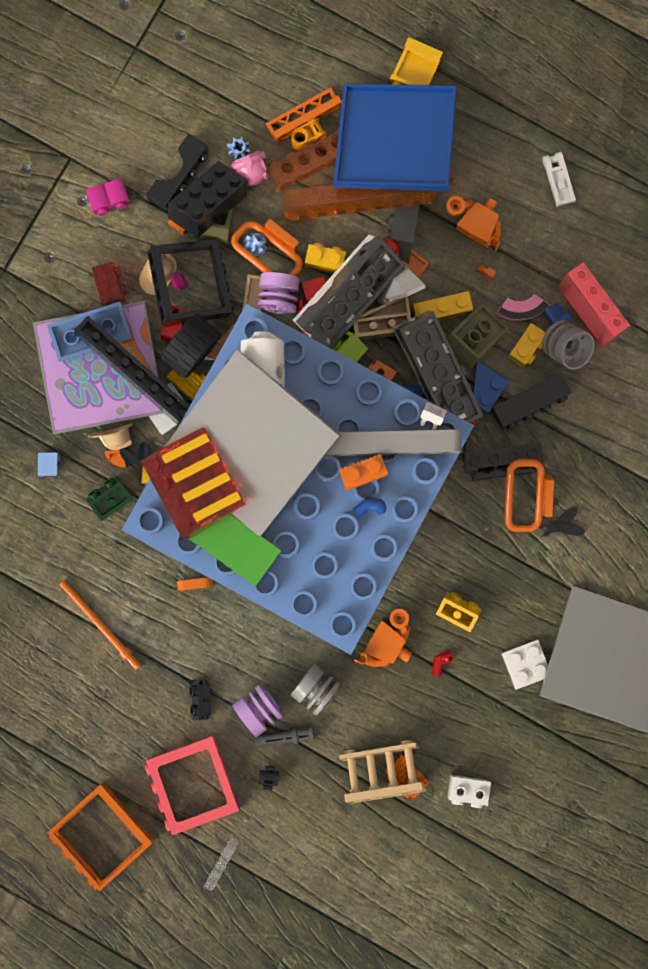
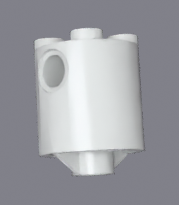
(267, 353)

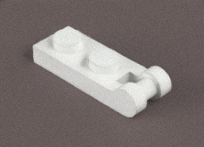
(559, 179)

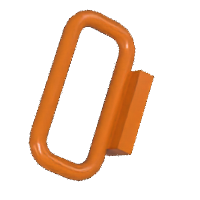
(276, 236)
(544, 495)

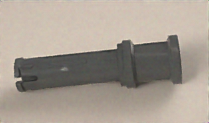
(295, 736)

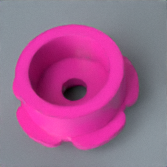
(179, 281)

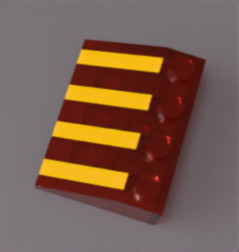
(193, 483)

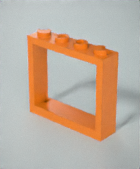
(81, 864)

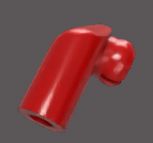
(441, 660)

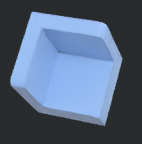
(48, 464)

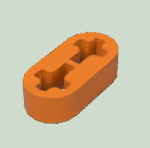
(195, 584)

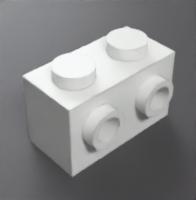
(469, 791)

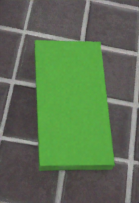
(238, 548)

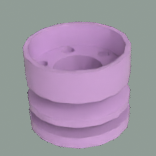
(278, 289)
(257, 710)

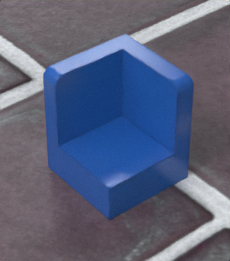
(556, 314)

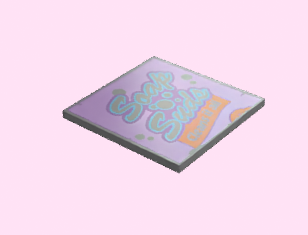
(85, 388)

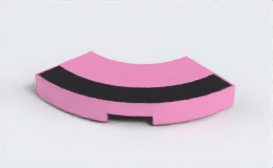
(522, 310)

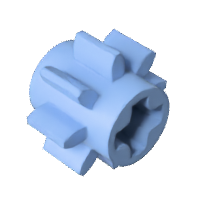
(238, 142)
(255, 244)

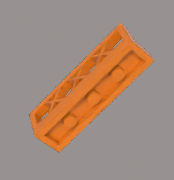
(320, 112)

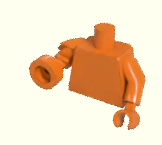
(478, 221)
(387, 643)

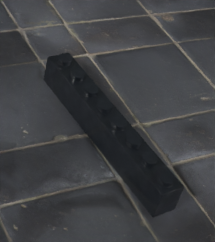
(132, 369)

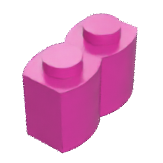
(108, 197)

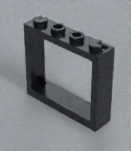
(160, 285)

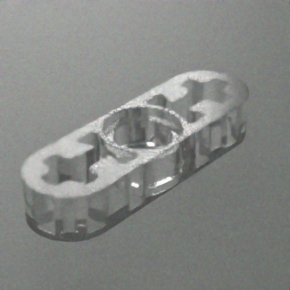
(221, 864)

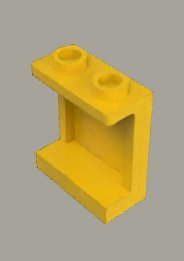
(416, 64)

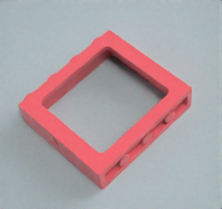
(592, 305)
(208, 743)

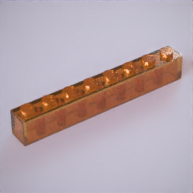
(333, 201)

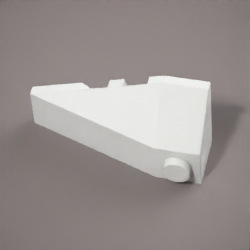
(401, 286)

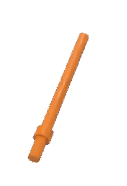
(125, 653)

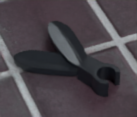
(135, 462)
(562, 525)

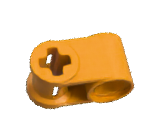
(310, 132)

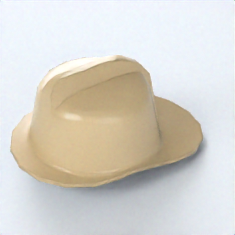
(146, 280)
(115, 438)

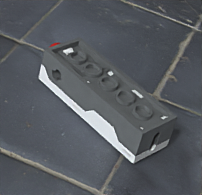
(350, 290)
(437, 366)

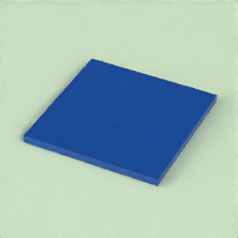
(395, 137)

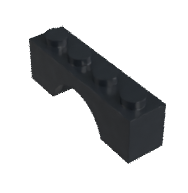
(192, 153)

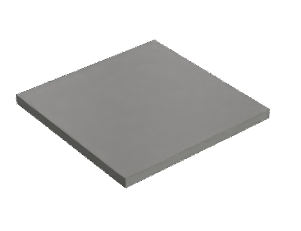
(261, 436)
(601, 659)

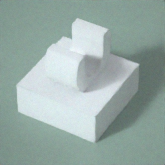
(433, 414)

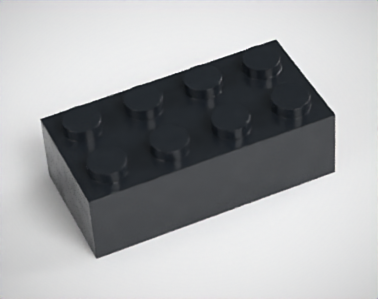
(207, 199)

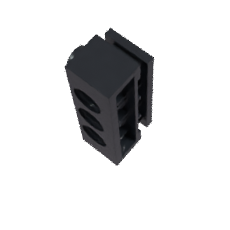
(500, 458)

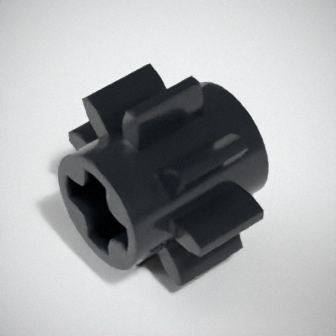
(268, 778)

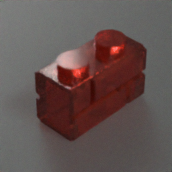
(109, 284)

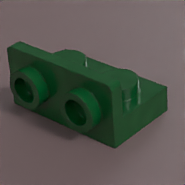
(108, 498)

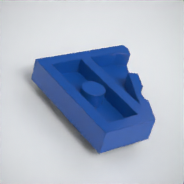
(487, 387)

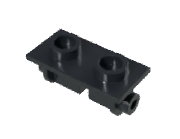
(199, 709)

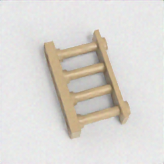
(394, 789)

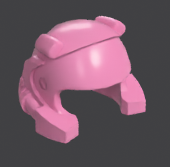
(251, 168)

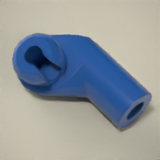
(370, 504)

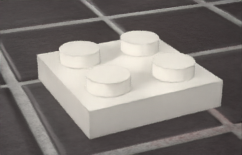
(525, 664)

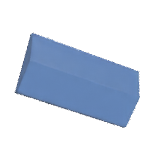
(109, 318)

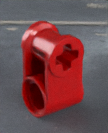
(171, 330)

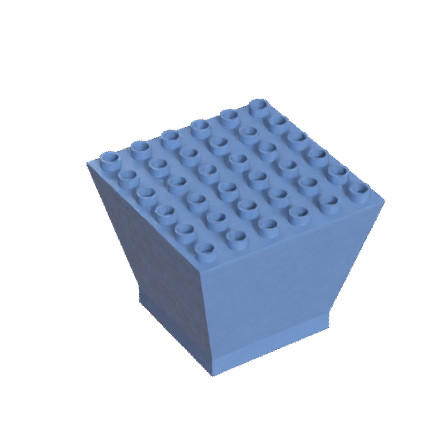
(329, 558)

